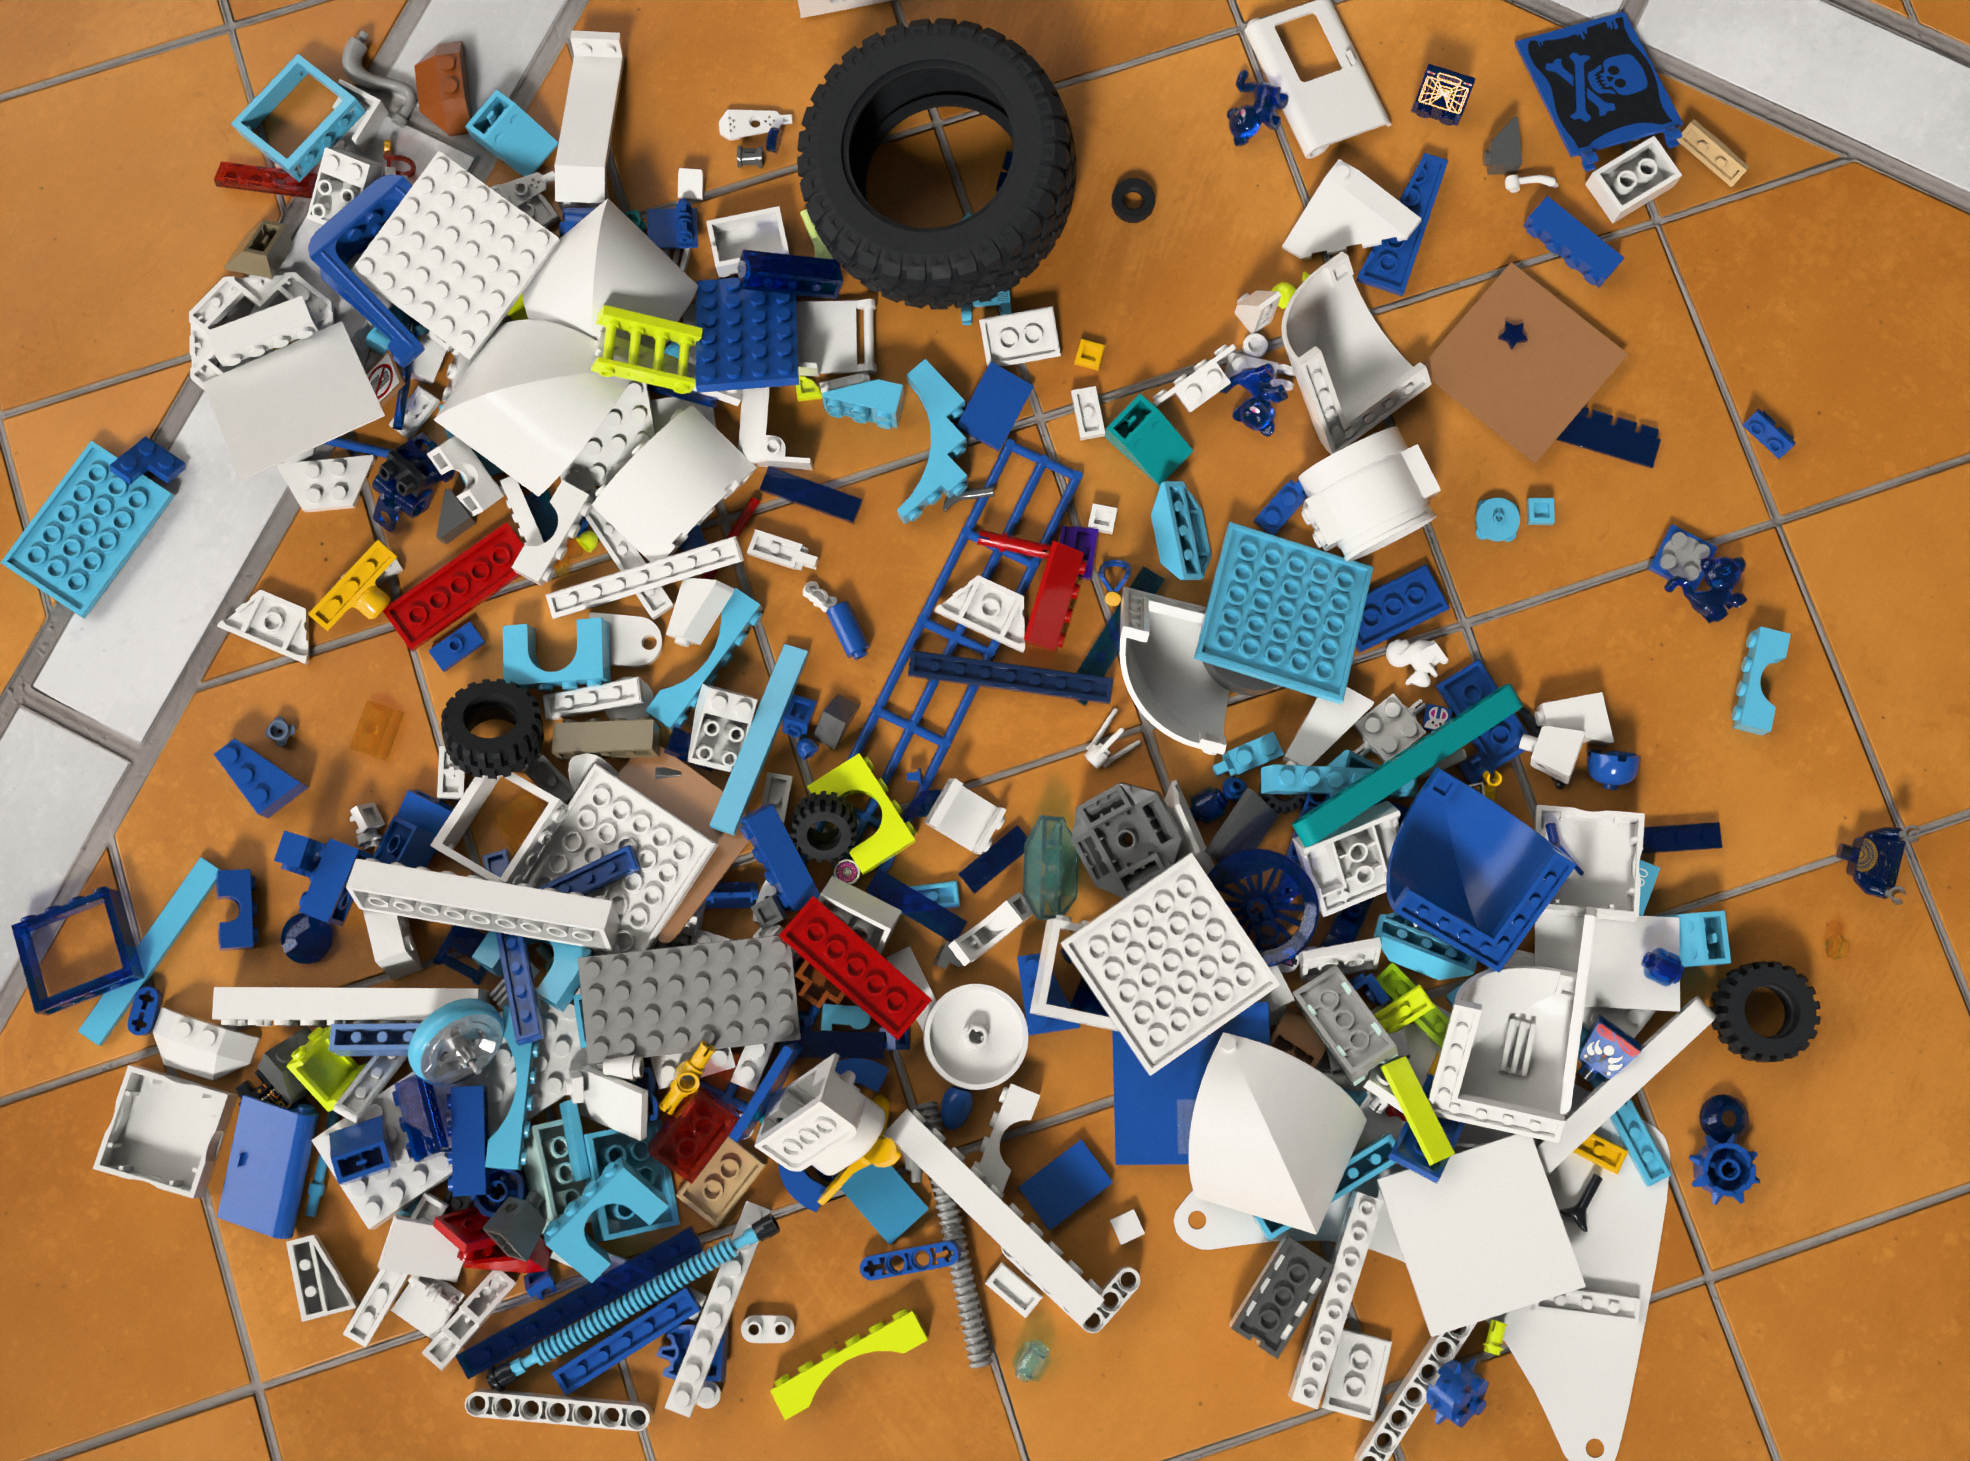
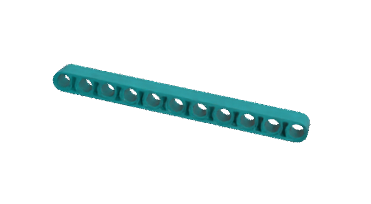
(1407, 765)

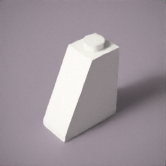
(697, 609)
(1578, 713)

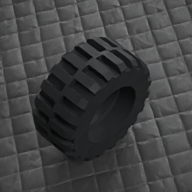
(489, 702)
(1797, 1003)

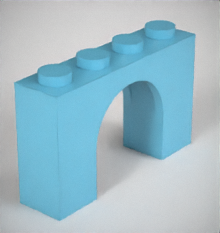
(588, 667)
(561, 980)
(616, 1185)

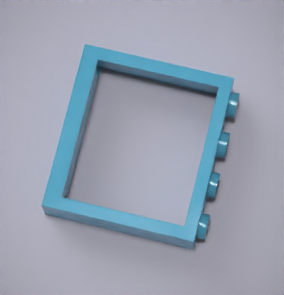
(325, 135)

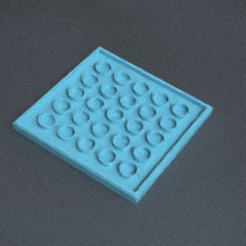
(1284, 613)

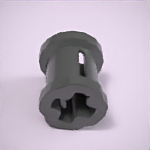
(750, 156)

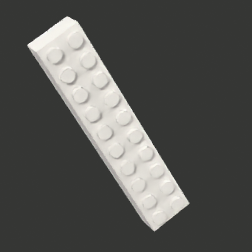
(484, 904)
(332, 1005)
(997, 1218)

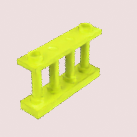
(662, 331)

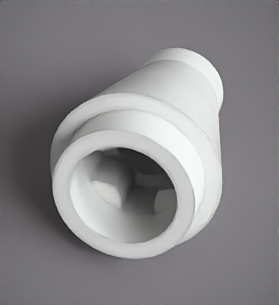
(625, 1067)

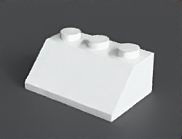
(861, 912)

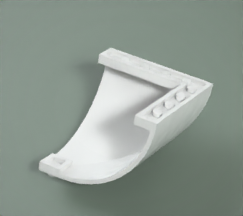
(607, 264)
(1343, 357)
(531, 400)
(1161, 674)
(1467, 1074)
(1270, 1134)

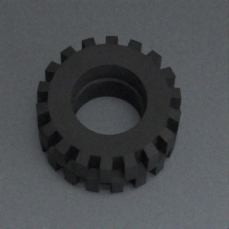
(819, 844)

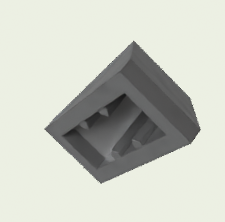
(835, 721)

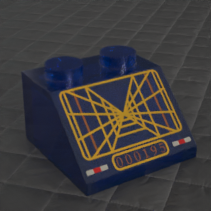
(1442, 95)

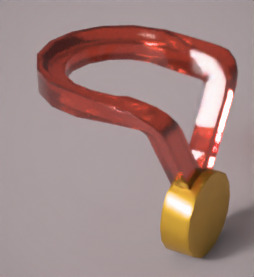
(388, 155)

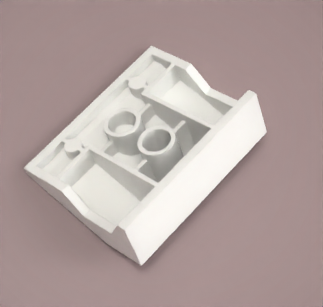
(1351, 860)

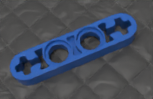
(910, 1260)

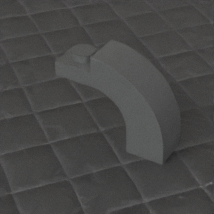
(1238, 682)

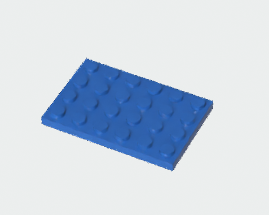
(745, 337)

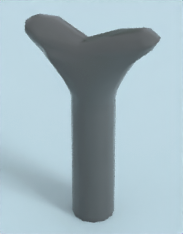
(968, 494)

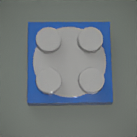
(1681, 556)

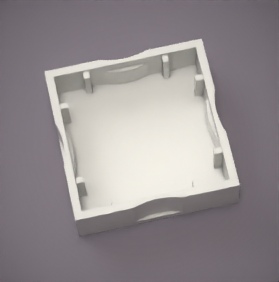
(1608, 852)
(166, 1131)

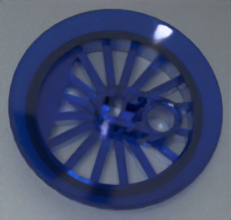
(1256, 861)

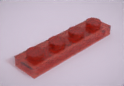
(264, 180)

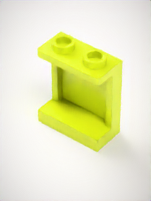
(321, 1070)

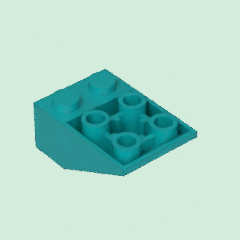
(1148, 440)

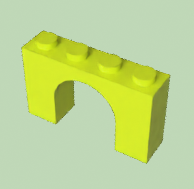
(893, 834)

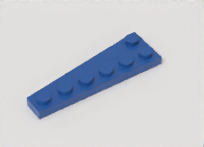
(1392, 262)

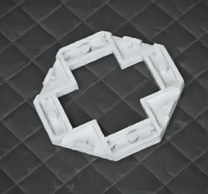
(261, 292)

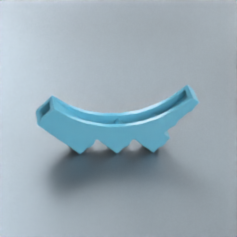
(947, 442)

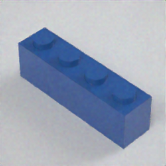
(1573, 242)
(779, 857)
(469, 1140)

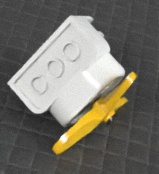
(827, 1126)

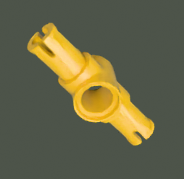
(682, 1088)

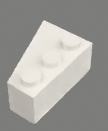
(392, 944)

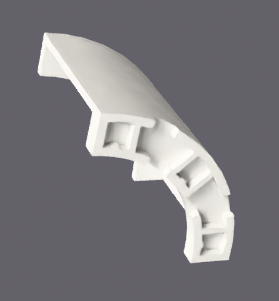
(672, 484)

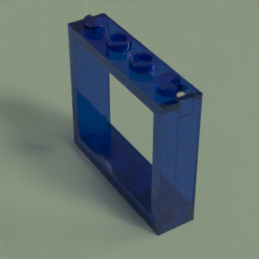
(123, 937)

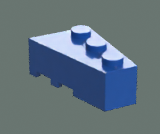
(259, 779)
(1036, 1023)

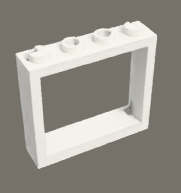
(467, 810)
(1044, 974)

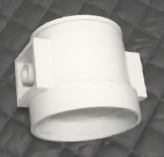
(1368, 494)

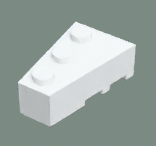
(317, 1279)

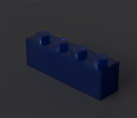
(789, 274)

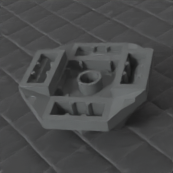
(1102, 844)

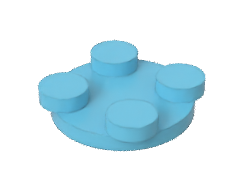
(1497, 520)

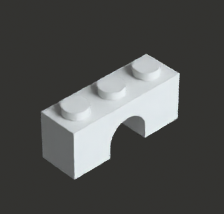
(480, 488)

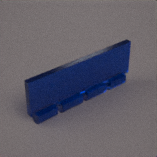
(1613, 440)

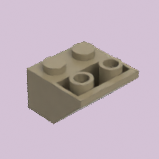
(261, 250)

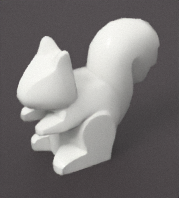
(1421, 655)

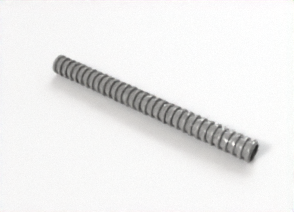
(961, 1270)

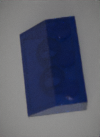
(420, 1119)

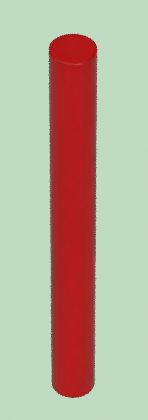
(738, 528)

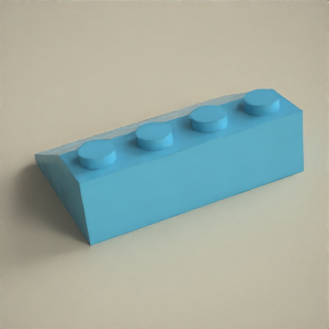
(617, 1220)

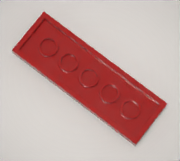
(456, 588)
(855, 968)

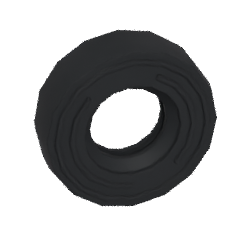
(1138, 186)

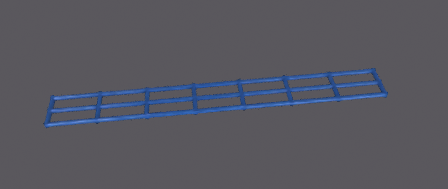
(955, 637)

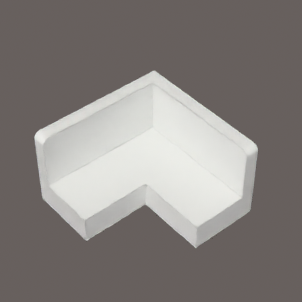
(367, 126)

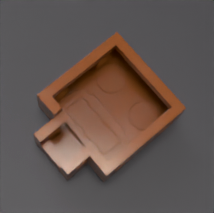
(816, 986)

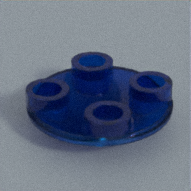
(306, 938)

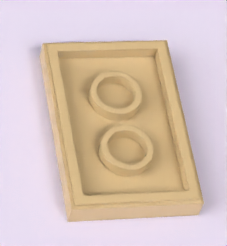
(722, 1182)

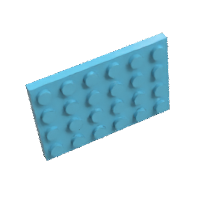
(86, 531)

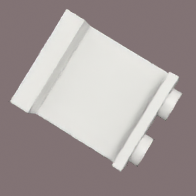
(965, 817)

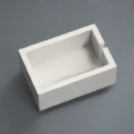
(752, 231)

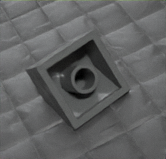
(274, 1067)

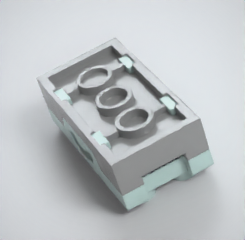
(1345, 1024)

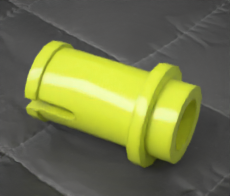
(1495, 1337)

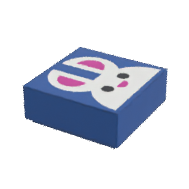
(1435, 717)

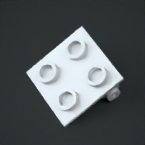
(427, 1304)

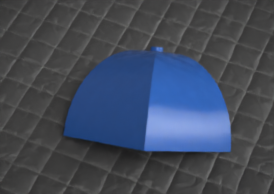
(1471, 870)

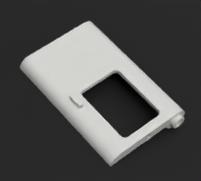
(1327, 106)

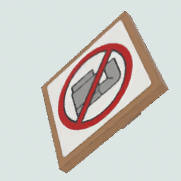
(385, 378)

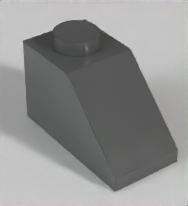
(1504, 151)

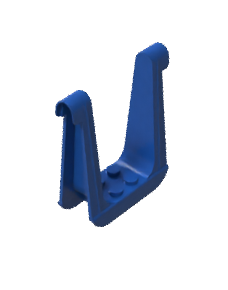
(349, 235)

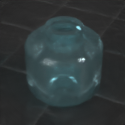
(1031, 1361)

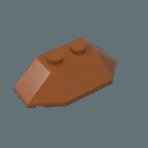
(444, 88)

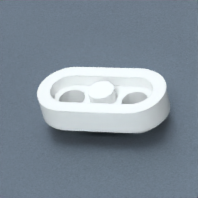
(767, 1328)

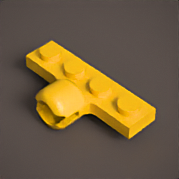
(357, 588)

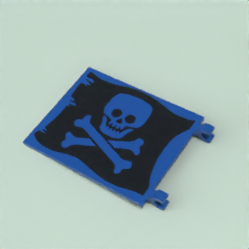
(1599, 86)

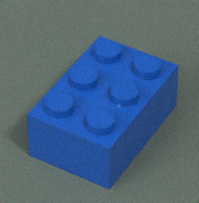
(327, 894)

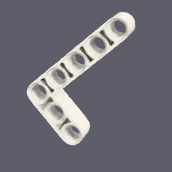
(1113, 1285)

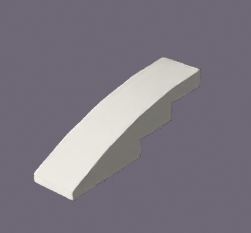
(469, 1318)

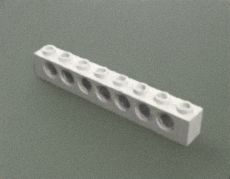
(1335, 1300)

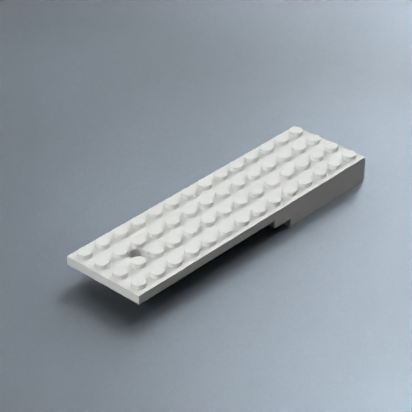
(393, 1190)

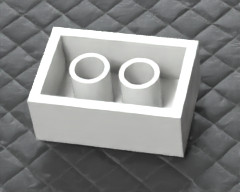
(1633, 179)

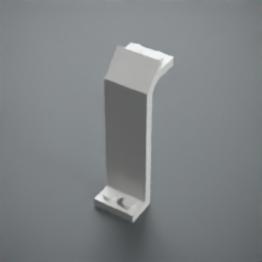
(588, 119)

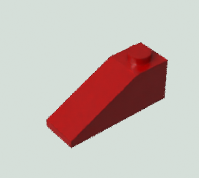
(495, 1259)

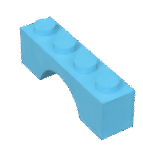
(1753, 710)

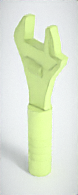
(820, 249)

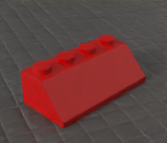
(1055, 597)

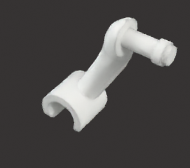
(1513, 182)

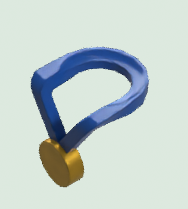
(1113, 596)

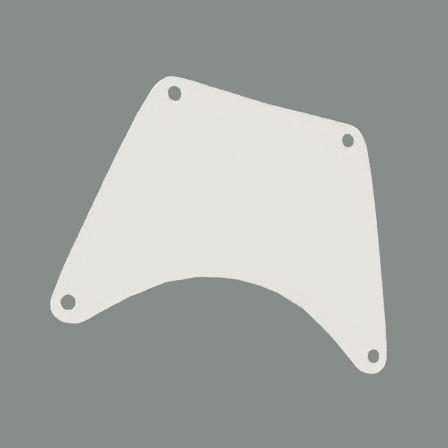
(1574, 1363)

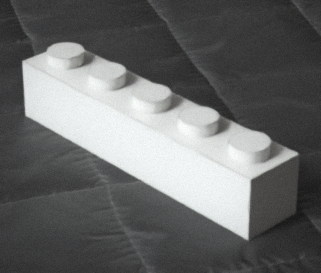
(521, 512)

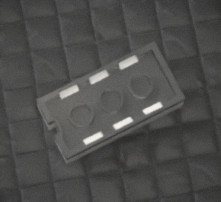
(1281, 1296)

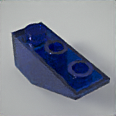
(1346, 924)

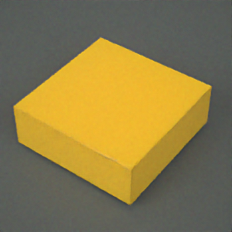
(1089, 354)

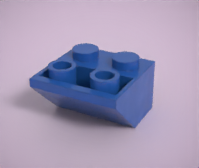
(361, 1151)

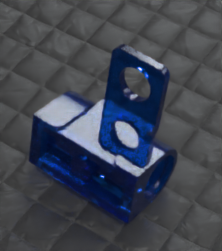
(394, 503)

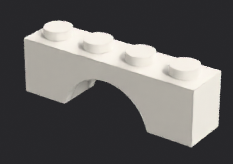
(538, 561)
(1017, 1106)

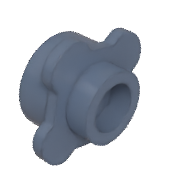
(275, 726)

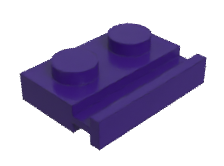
(1083, 540)

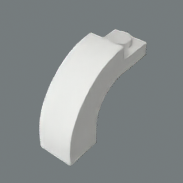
(992, 929)

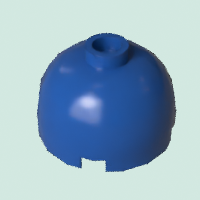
(1612, 767)

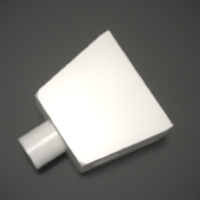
(1554, 751)

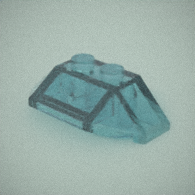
(1050, 868)

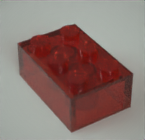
(693, 1133)

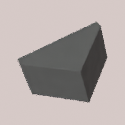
(453, 518)

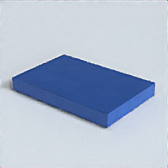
(994, 406)
(1065, 1184)

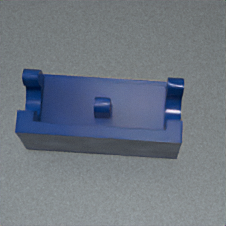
(424, 811)

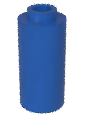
(848, 630)

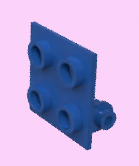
(674, 226)

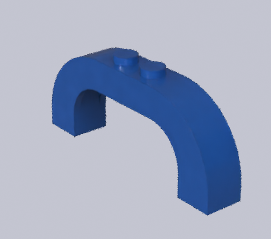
(800, 1183)

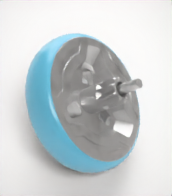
(440, 1034)

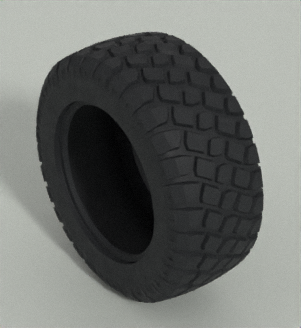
(921, 71)

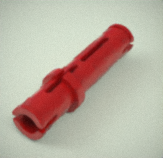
(1013, 544)

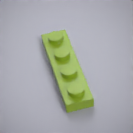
(1395, 984)

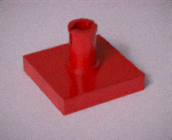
(465, 1231)

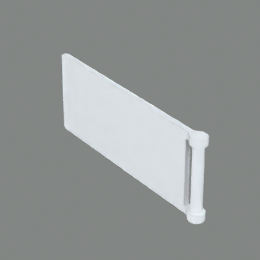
(826, 335)

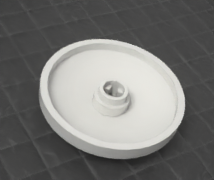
(975, 1036)

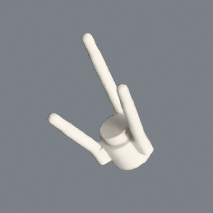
(1099, 754)

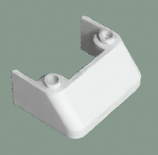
(753, 442)

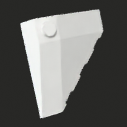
(1349, 212)

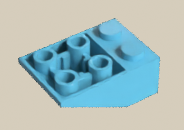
(511, 134)
(868, 401)
(1703, 939)

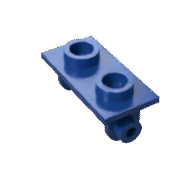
(1763, 429)
(733, 895)

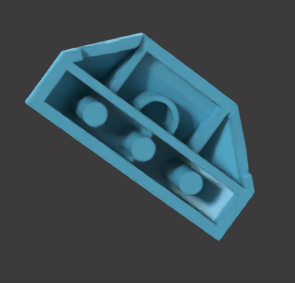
(1180, 531)
(1420, 949)

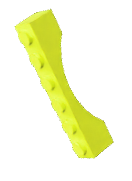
(899, 1335)

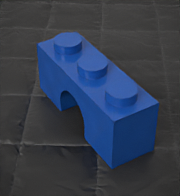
(298, 853)
(237, 887)

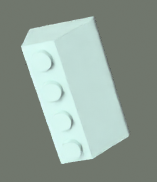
(550, 1170)

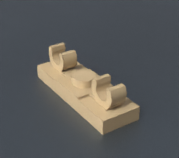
(1713, 153)

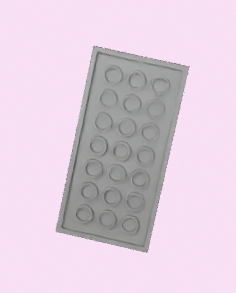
(688, 995)

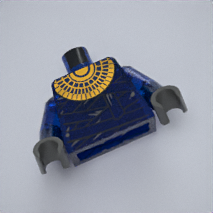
(1876, 860)

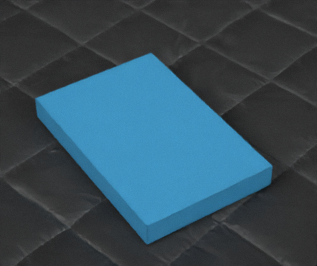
(884, 1200)

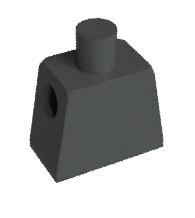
(517, 1226)

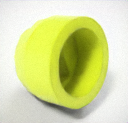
(588, 540)

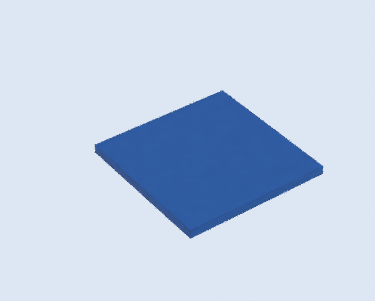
(1148, 1104)

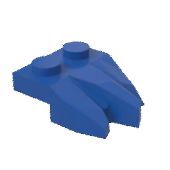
(675, 1353)

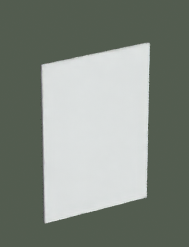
(1616, 958)

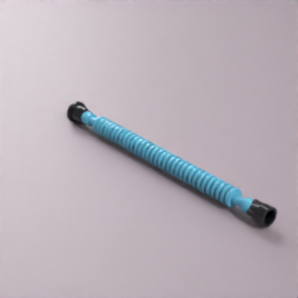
(634, 1301)

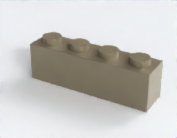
(606, 738)

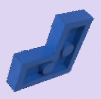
(147, 456)

